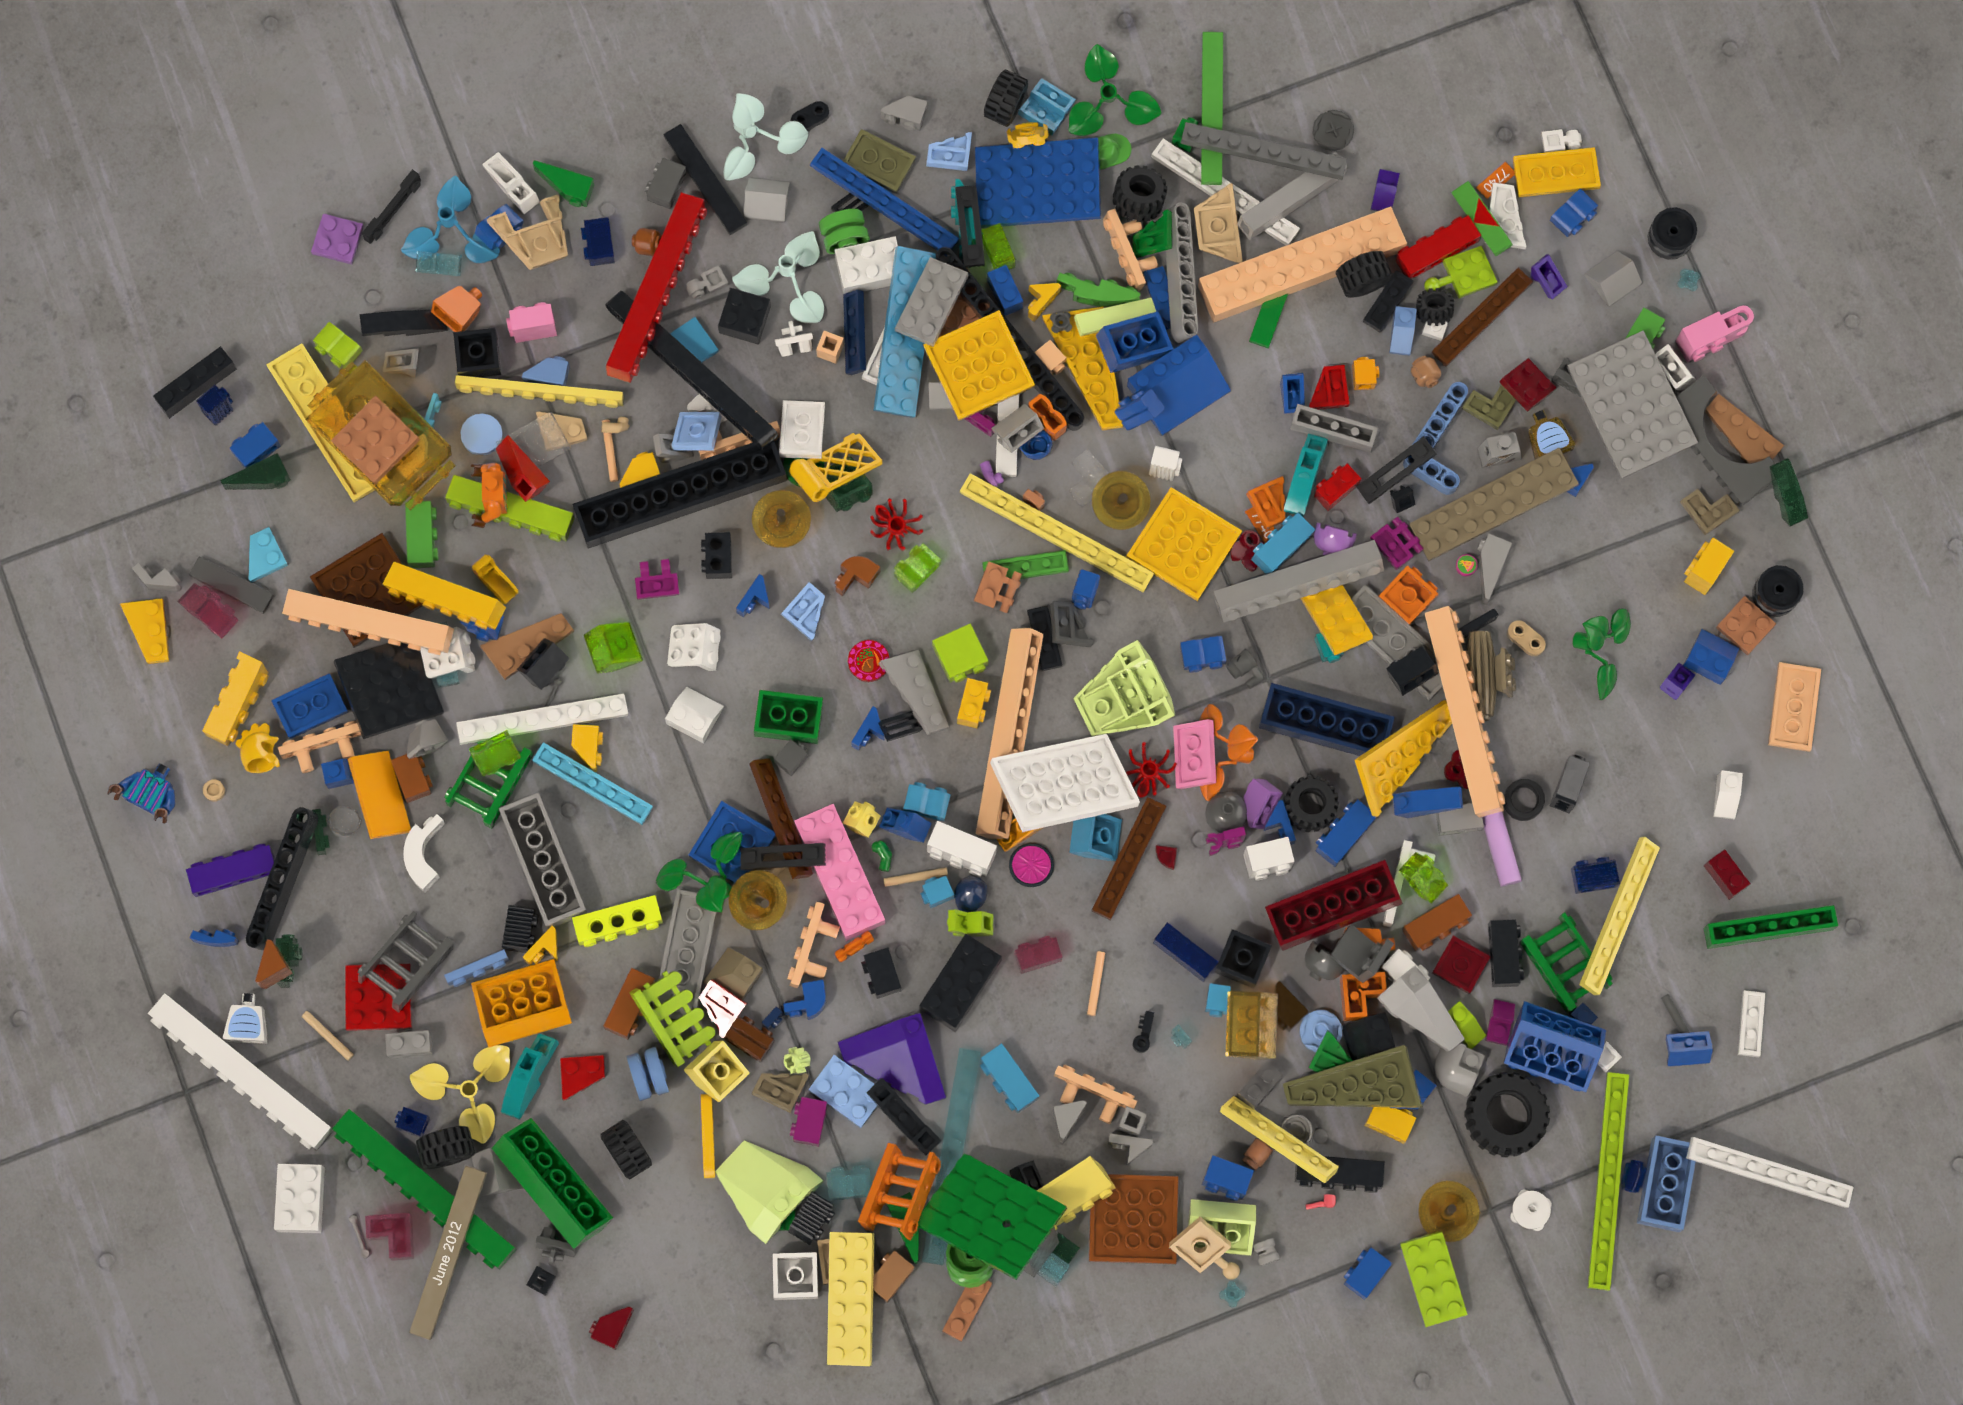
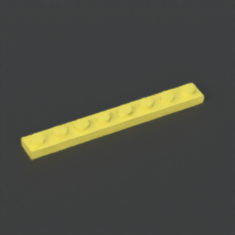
(547, 392)
(1619, 916)

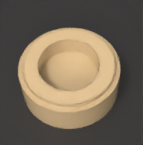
(213, 790)

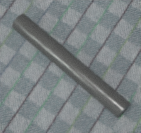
(1674, 1014)

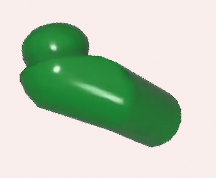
(885, 853)

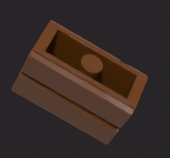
(749, 1038)

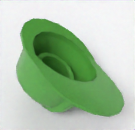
(1113, 150)

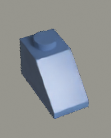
(1402, 330)
(549, 371)

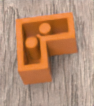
(1355, 994)

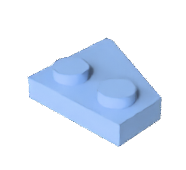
(950, 153)
(805, 610)

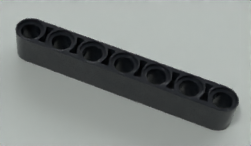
(290, 871)

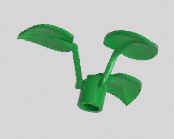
(1101, 66)
(1594, 638)
(717, 888)

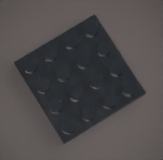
(387, 688)

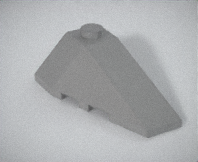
(1419, 1006)

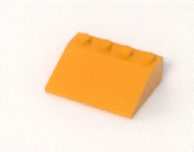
(521, 1003)

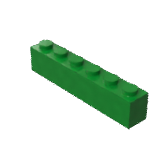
(1770, 927)

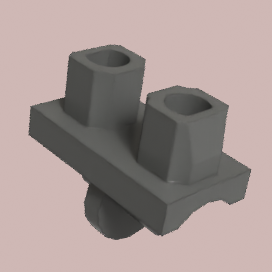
(552, 1248)

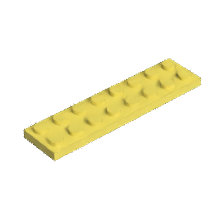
(300, 381)

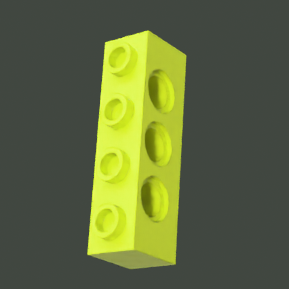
(626, 911)

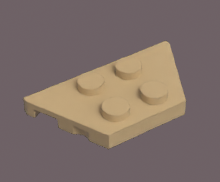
(1218, 225)

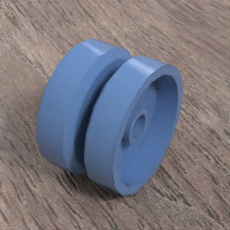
(648, 1073)

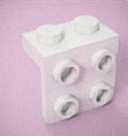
(694, 646)
(458, 657)

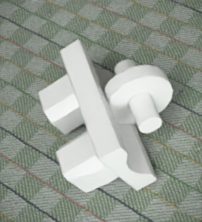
(804, 340)

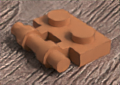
(991, 584)

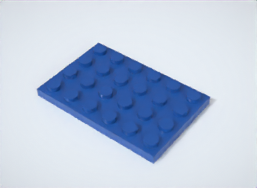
(1038, 182)

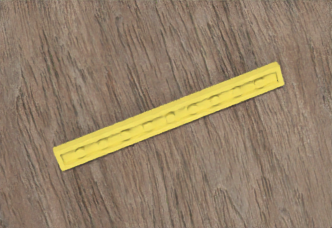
(1056, 533)

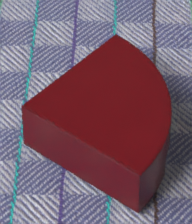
(1166, 856)

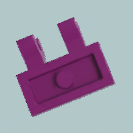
(657, 585)
(1229, 838)

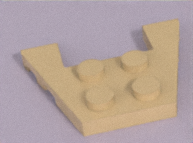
(537, 243)

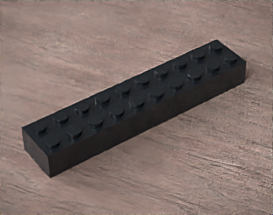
(678, 493)

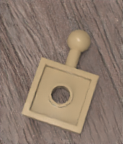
(1203, 1257)

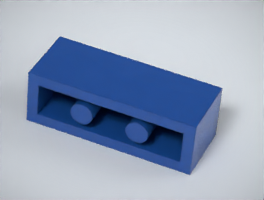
(1345, 832)

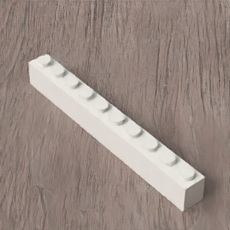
(240, 1071)

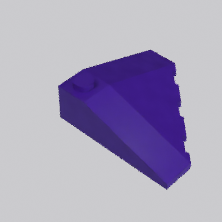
(898, 1055)

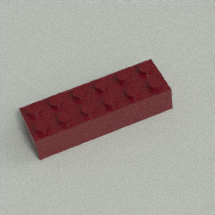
(1333, 905)

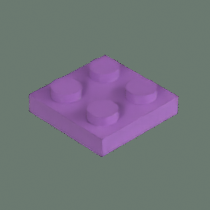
(337, 238)

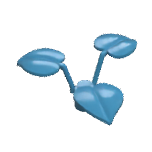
(451, 198)

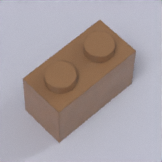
(891, 1275)

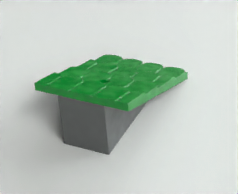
(993, 1218)

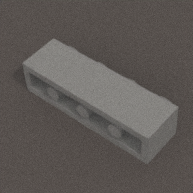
(1334, 428)

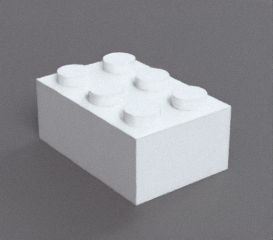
(866, 265)
(961, 849)
(299, 1198)

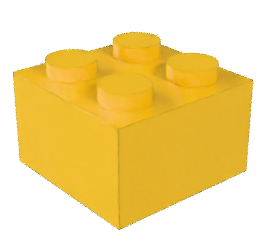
(1711, 561)

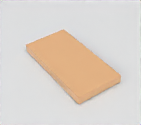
(1794, 707)

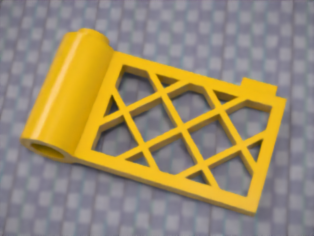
(812, 478)

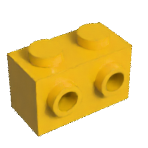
(972, 703)

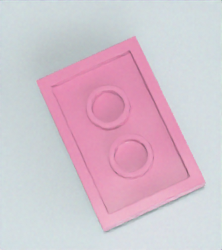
(1194, 754)

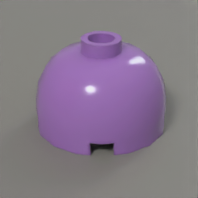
(1332, 539)

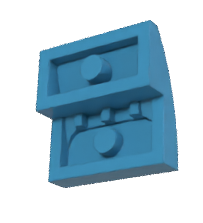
(1047, 106)

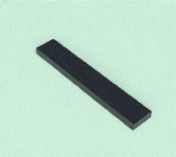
(705, 179)

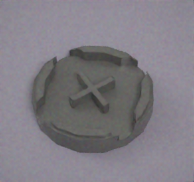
(1333, 130)

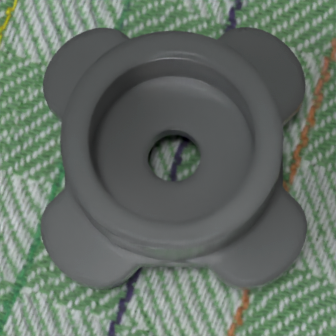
(1065, 317)

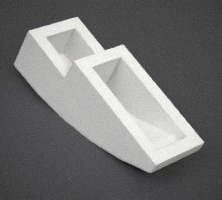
(511, 183)

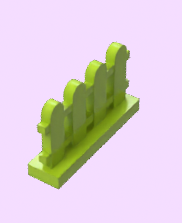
(674, 1028)

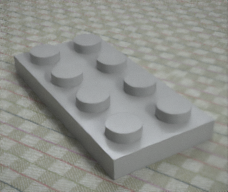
(931, 301)

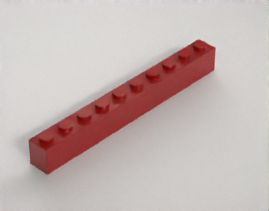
(655, 288)

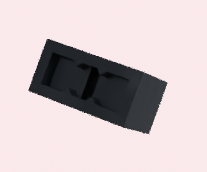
(720, 555)

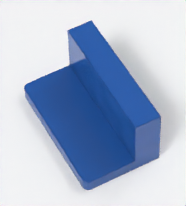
(1689, 1048)

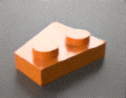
(1269, 502)

